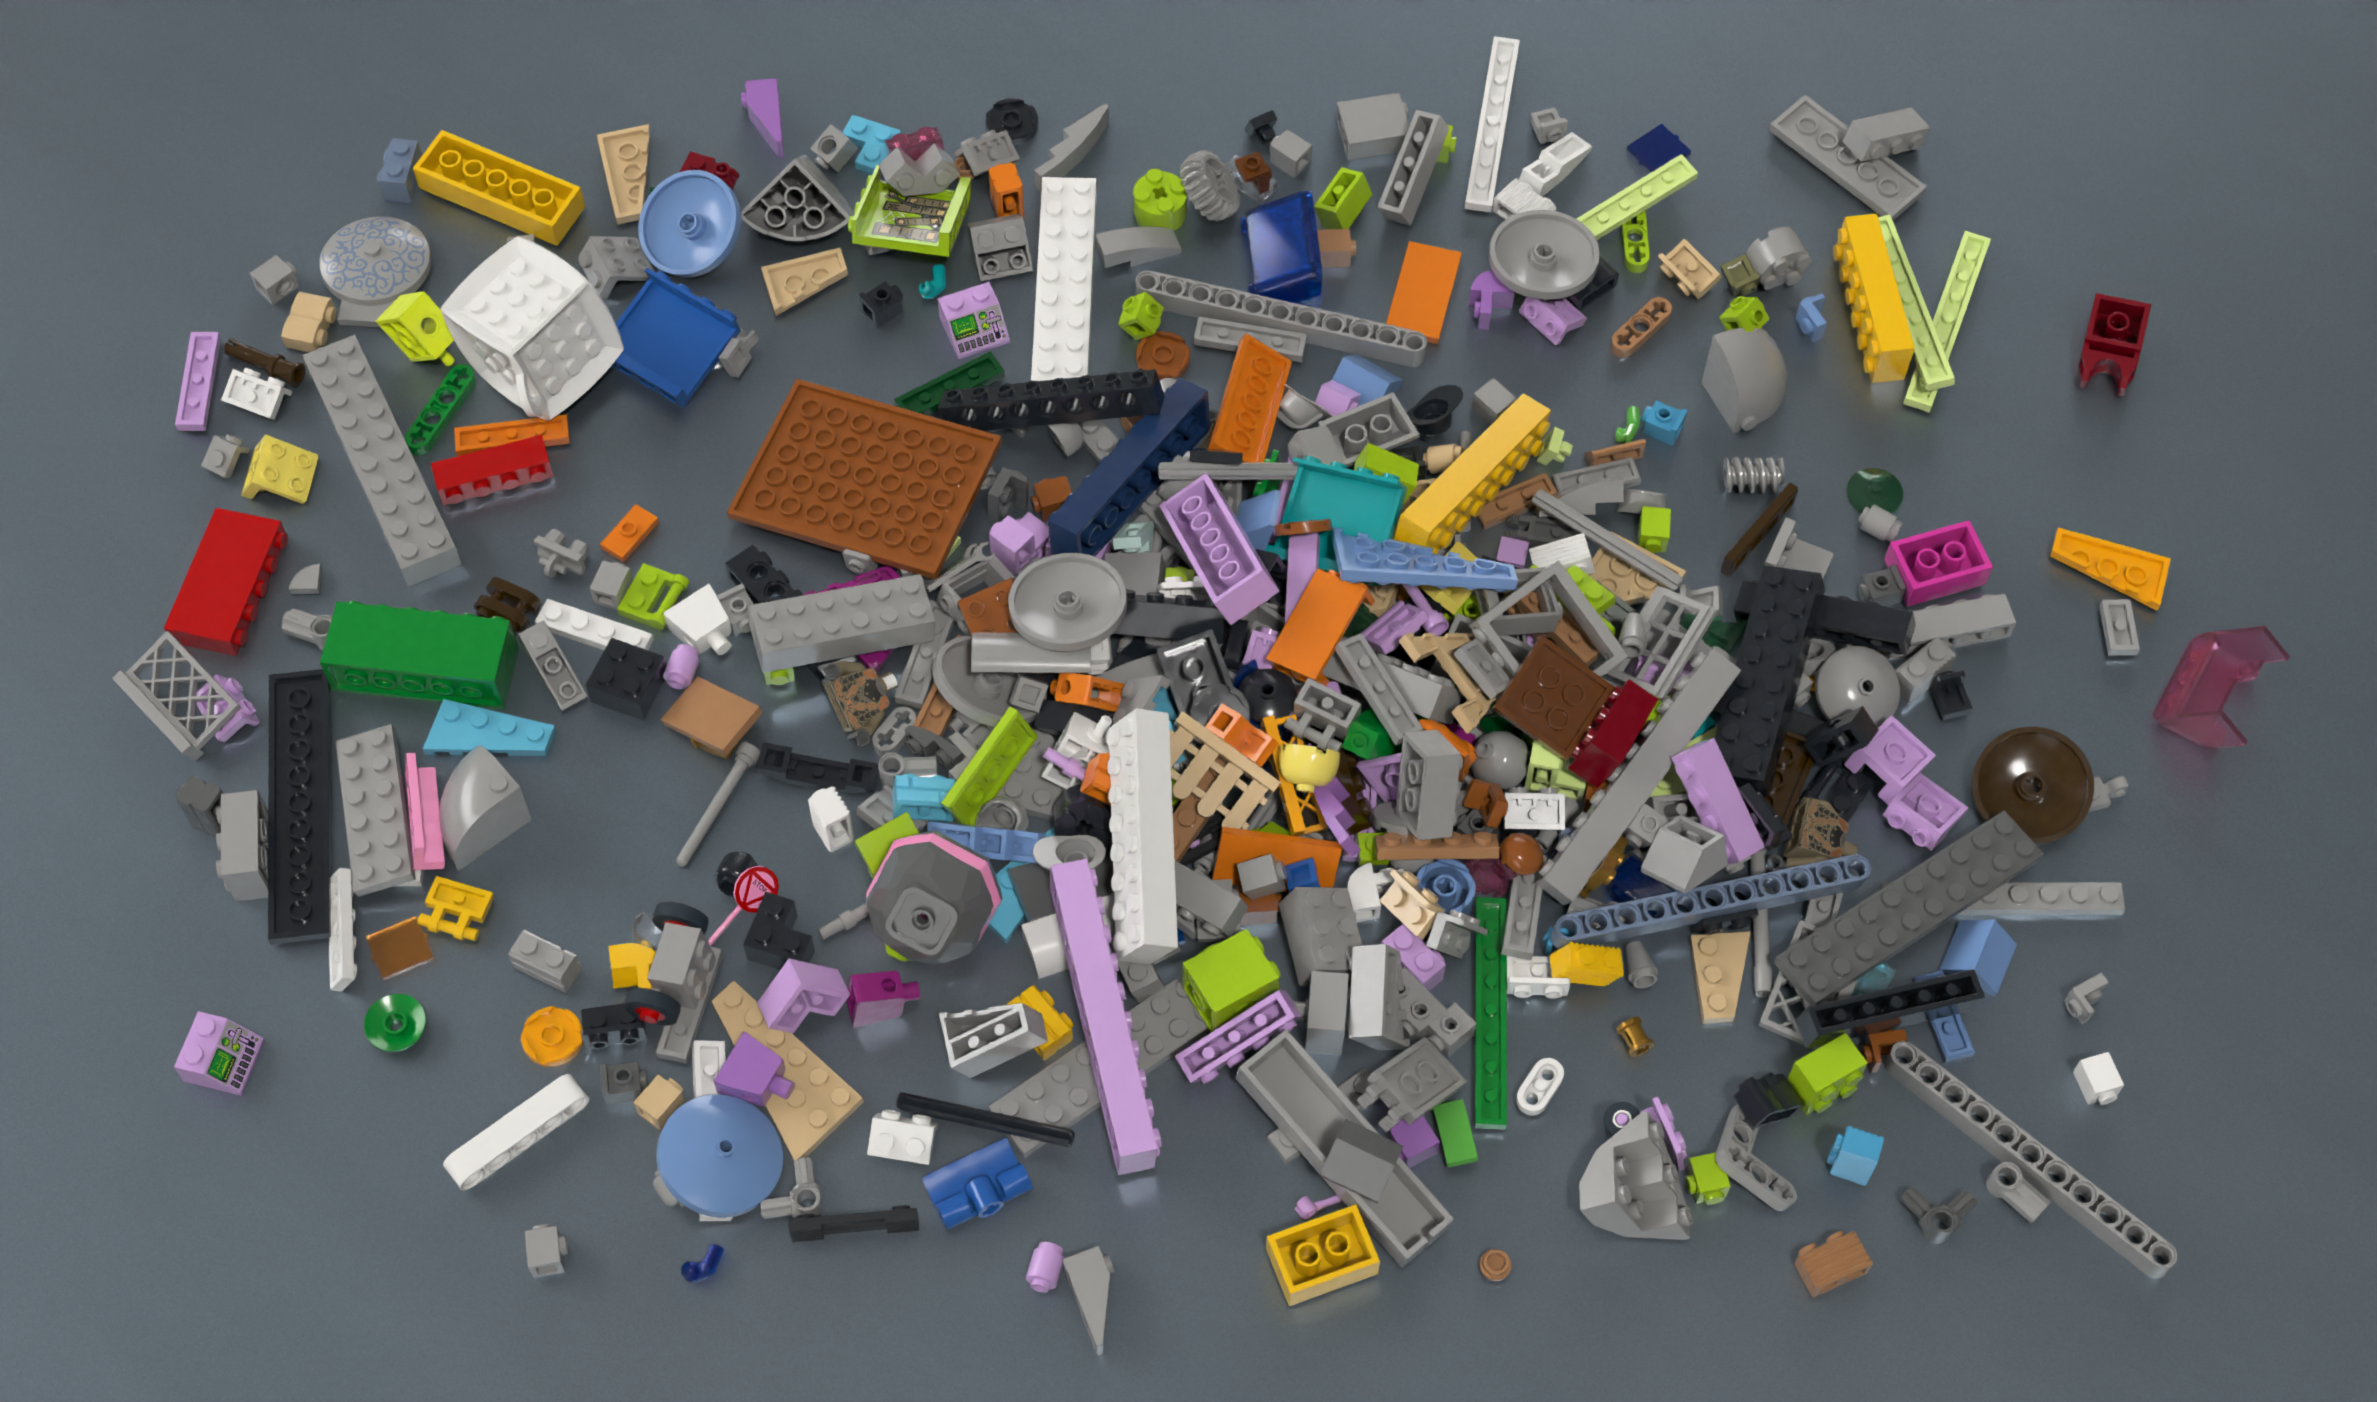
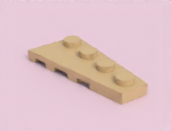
(626, 167)

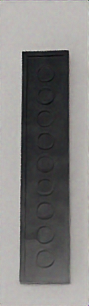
(299, 807)

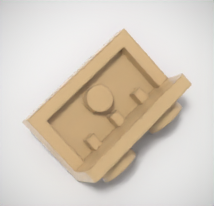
(1690, 268)

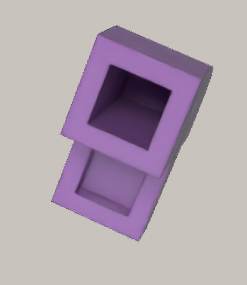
(1489, 293)

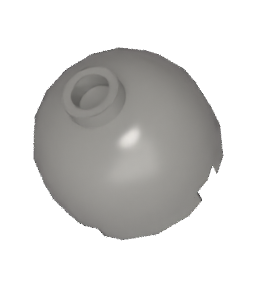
(1501, 759)

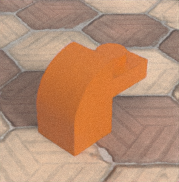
(1242, 735)

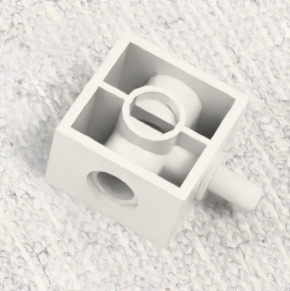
(1082, 741)

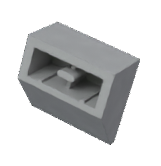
(999, 247)
(1685, 854)

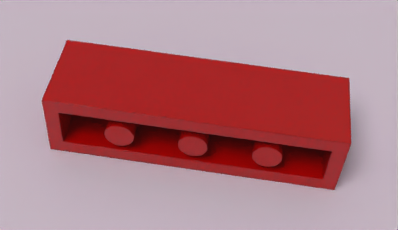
(491, 470)

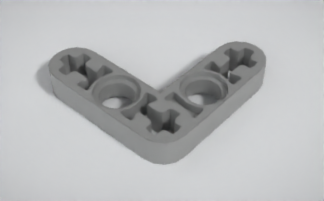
(1738, 1162)

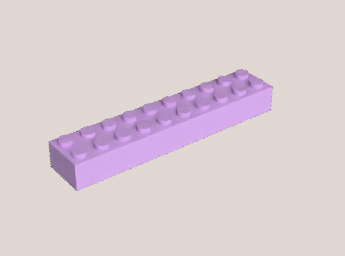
(1103, 1017)

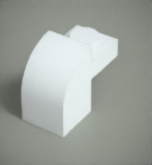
(1365, 889)

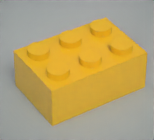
(1322, 1255)

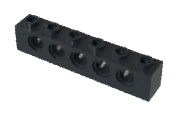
(753, 564)

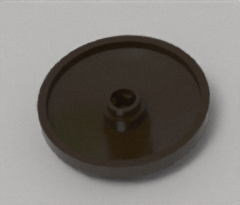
(2036, 780)

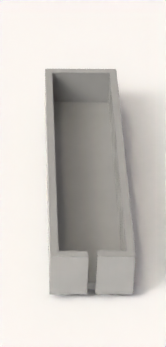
(1311, 1114)

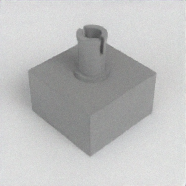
(1325, 1012)

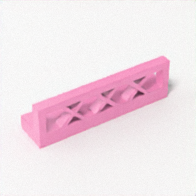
(423, 816)

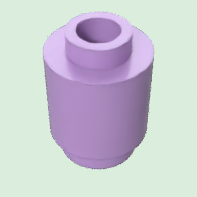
(681, 666)
(1045, 1267)

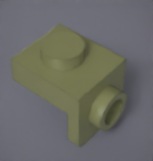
(1740, 275)

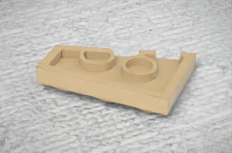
(802, 277)
(1718, 973)

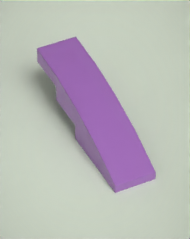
(1335, 814)

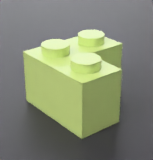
(1548, 771)

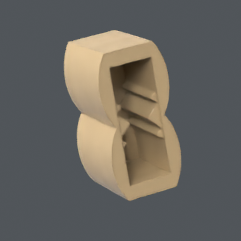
(308, 322)

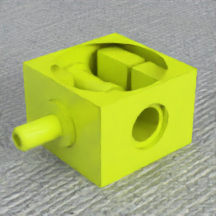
(417, 328)

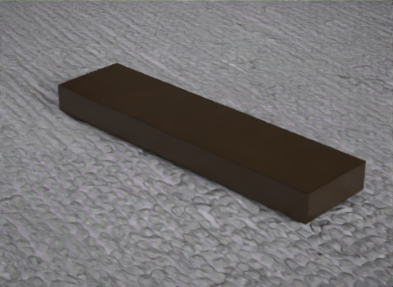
(1759, 530)

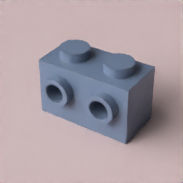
(397, 175)

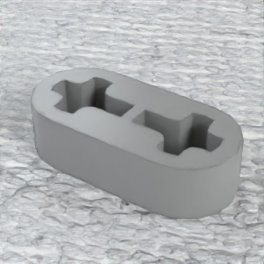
(889, 728)

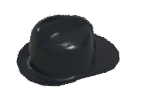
(1434, 411)

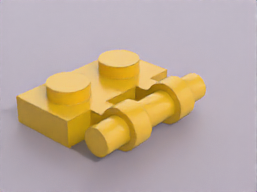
(459, 900)

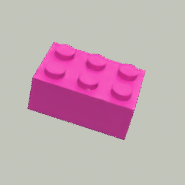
(1939, 562)

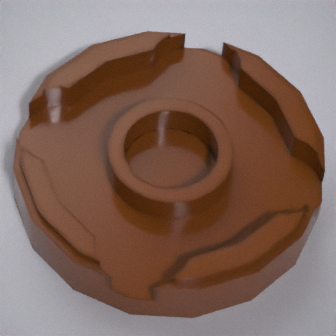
(1164, 353)
(1303, 527)

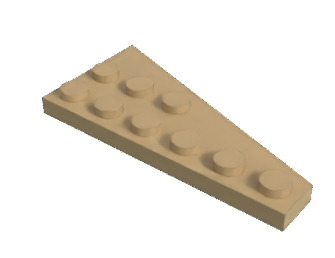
(819, 1096)

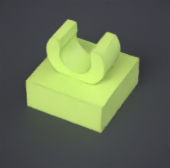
(1554, 447)

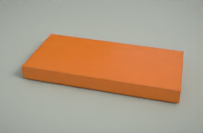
(1424, 289)
(1244, 845)

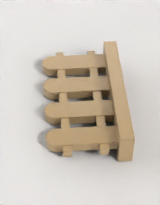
(1228, 776)

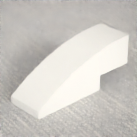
(1555, 163)

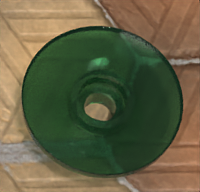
(1862, 493)

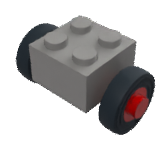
(677, 968)

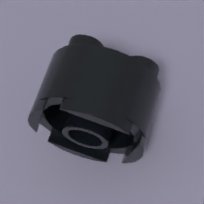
(1082, 815)

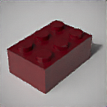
(1612, 733)

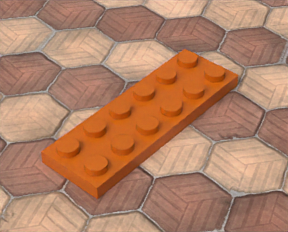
(1251, 400)

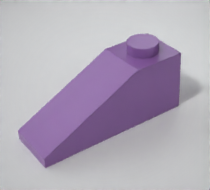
(764, 111)
(1417, 1140)

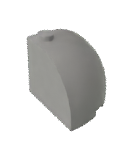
(798, 204)
(1745, 377)
(479, 807)

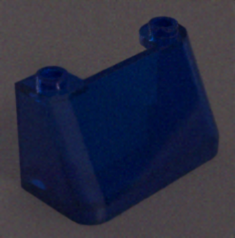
(1285, 249)

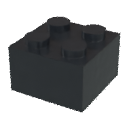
(626, 679)

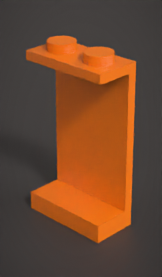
(1317, 626)

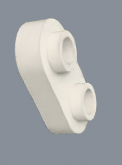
(1538, 1088)

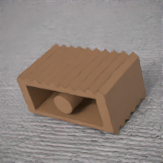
(1832, 1263)

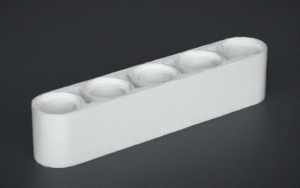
(516, 1132)

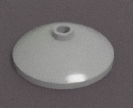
(1841, 684)

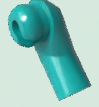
(937, 285)

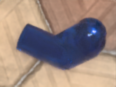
(703, 1269)

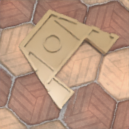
(1443, 648)

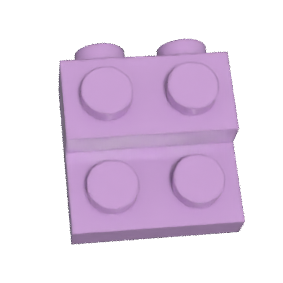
(1924, 812)

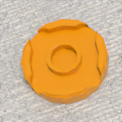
(552, 1036)

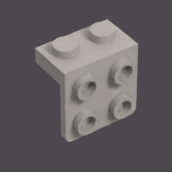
(611, 260)

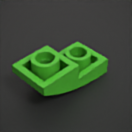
(1455, 1133)

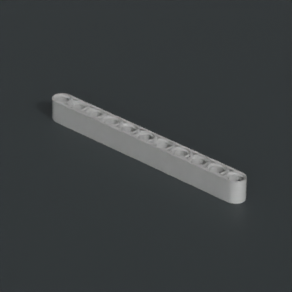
(1399, 341)
(2035, 1173)

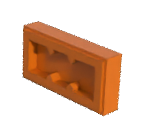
(629, 533)

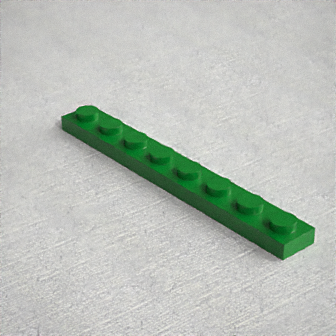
(1490, 1016)

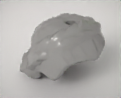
(1003, 813)

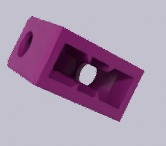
(878, 997)

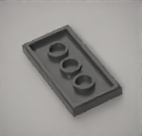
(1033, 886)

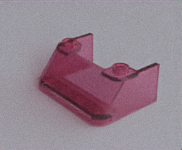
(2205, 679)

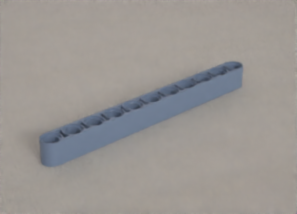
(1721, 893)

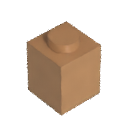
(1336, 247)

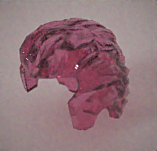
(1490, 875)

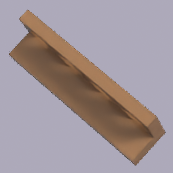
(1567, 634)

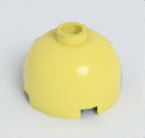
(1308, 766)

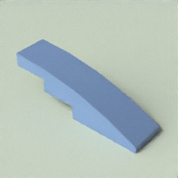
(991, 841)

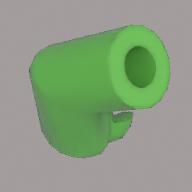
(1632, 425)

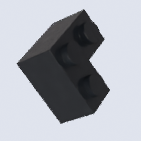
(772, 937)

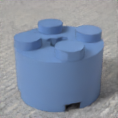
(1450, 878)

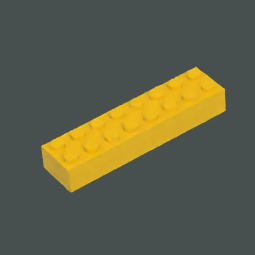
(1475, 476)

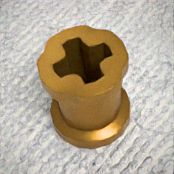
(1635, 1037)

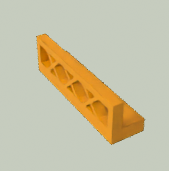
(1286, 789)

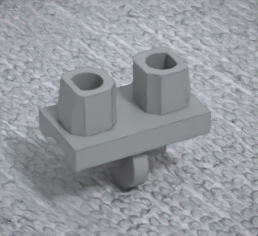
(559, 558)

